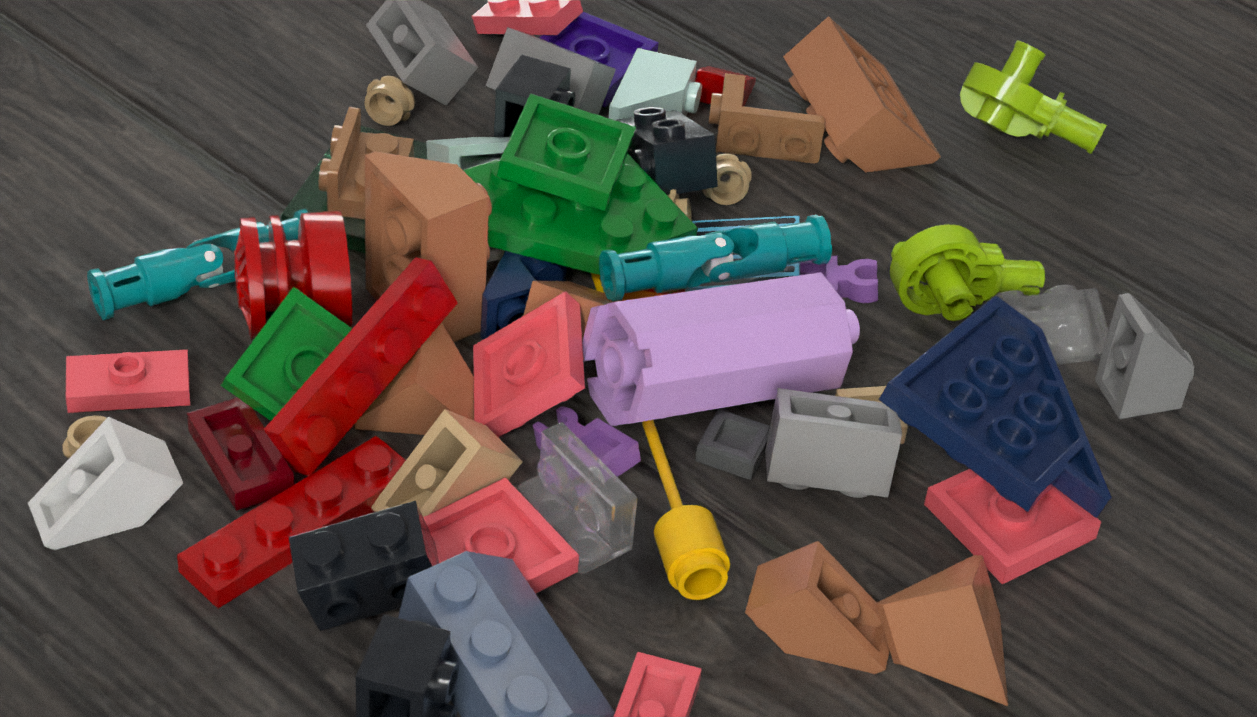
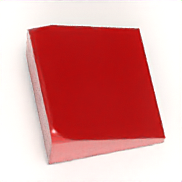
(713, 82)

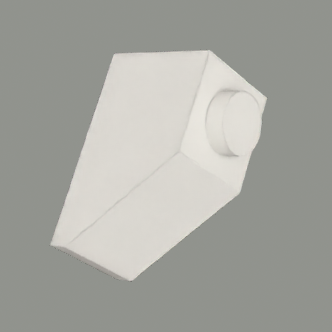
(105, 486)

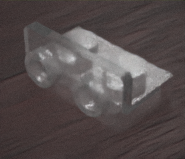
(1069, 319)
(581, 499)

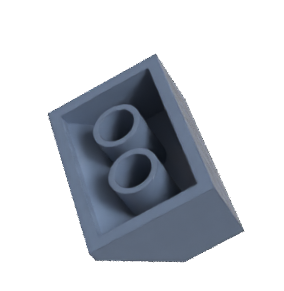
(503, 639)

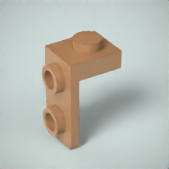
(763, 131)

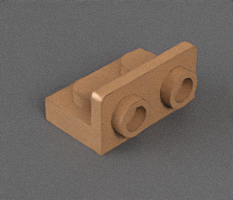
(345, 172)

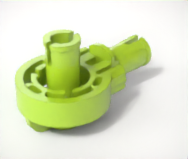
(1017, 109)
(957, 272)

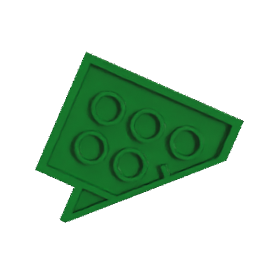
(573, 233)

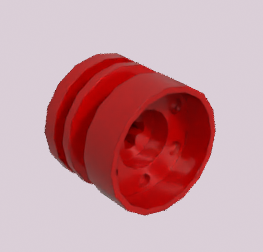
(312, 264)

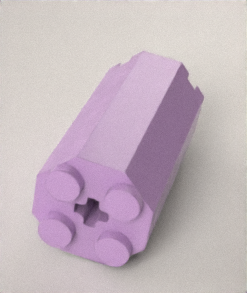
(717, 347)

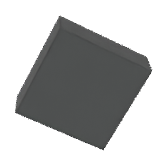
(733, 444)

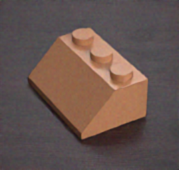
(859, 101)
(432, 215)

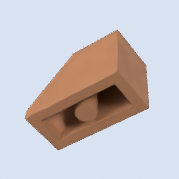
(818, 610)

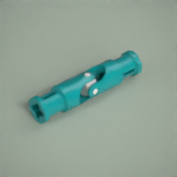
(709, 257)
(172, 272)

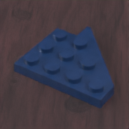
(1001, 409)

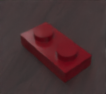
(239, 452)

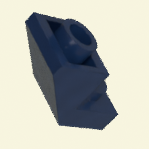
(509, 289)

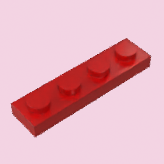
(361, 366)
(258, 541)

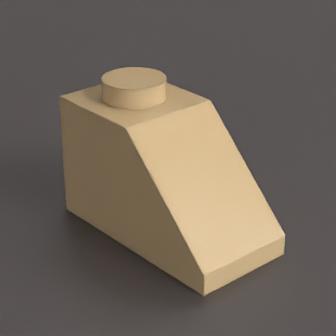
(448, 465)

